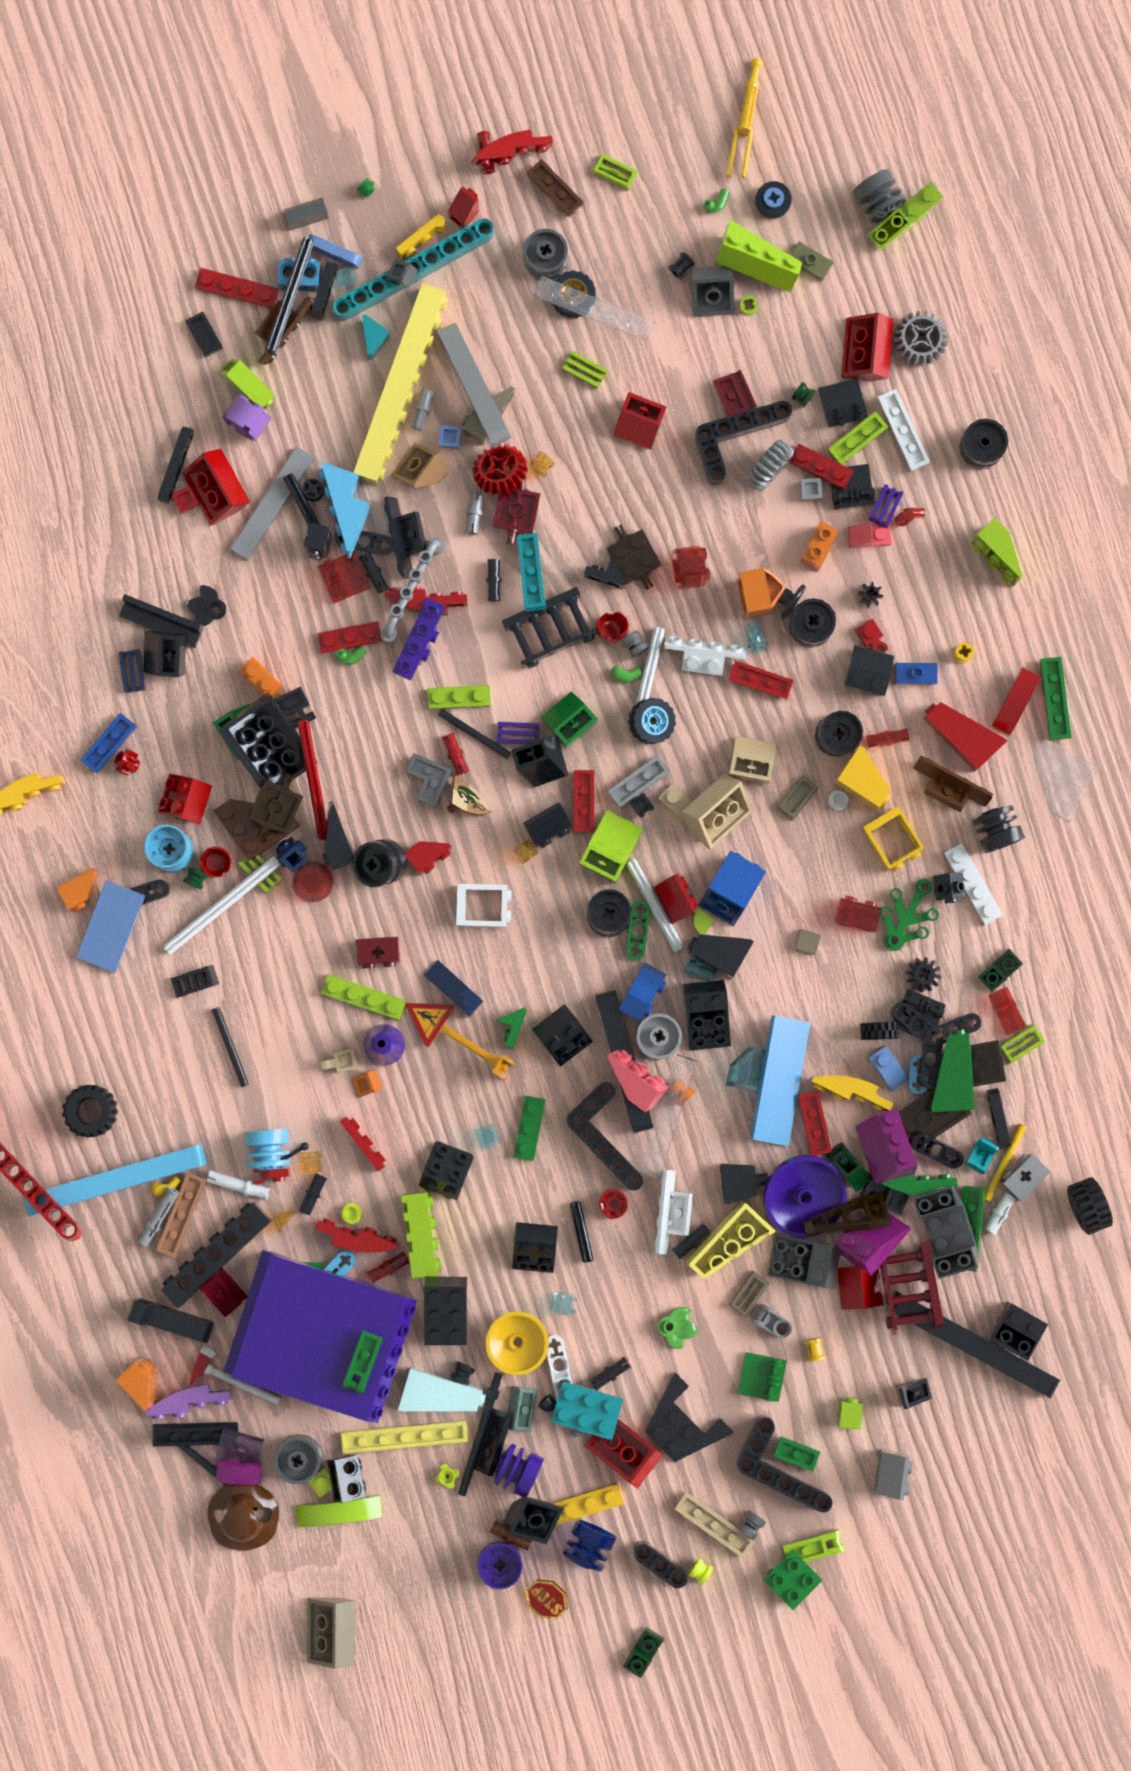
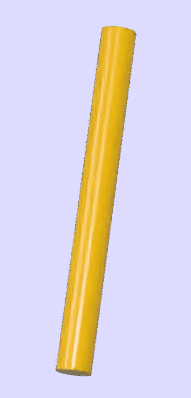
(1004, 1162)

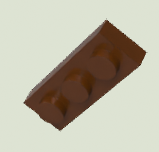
(555, 188)

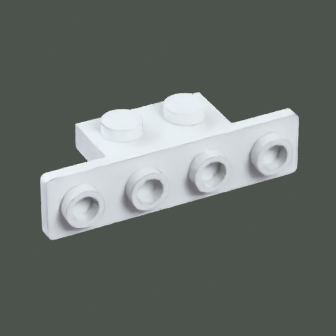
(702, 656)
(673, 1212)

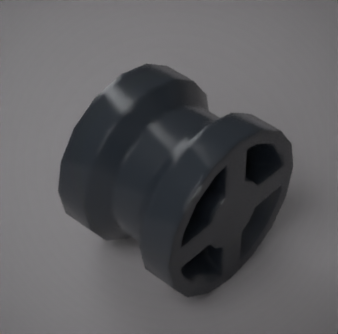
(311, 486)
(641, 805)
(462, 1373)

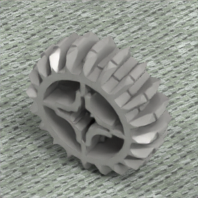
(926, 345)
(769, 465)

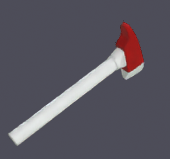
(203, 1367)

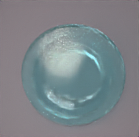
(346, 277)

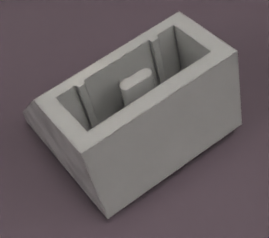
(892, 1474)

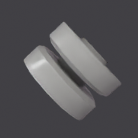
(647, 1041)

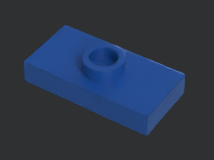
(916, 673)

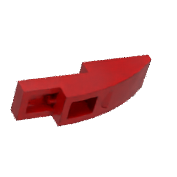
(504, 149)
(456, 599)
(364, 1241)

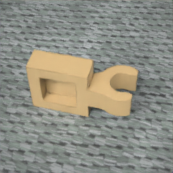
(343, 1061)

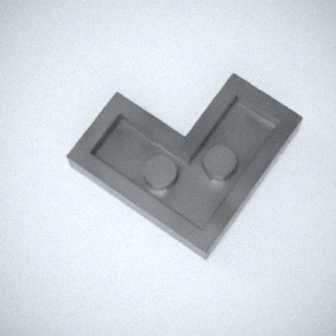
(434, 777)

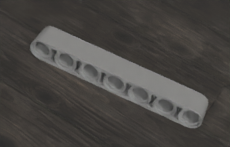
(474, 384)

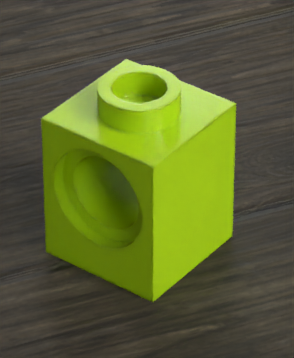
(850, 1413)

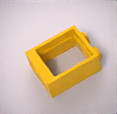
(898, 814)

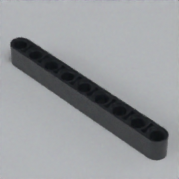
(983, 1350)

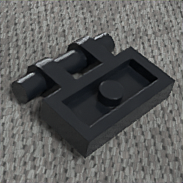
(293, 703)

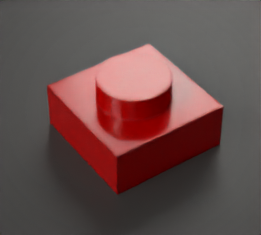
(185, 499)

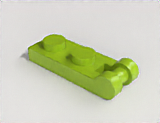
(815, 1547)

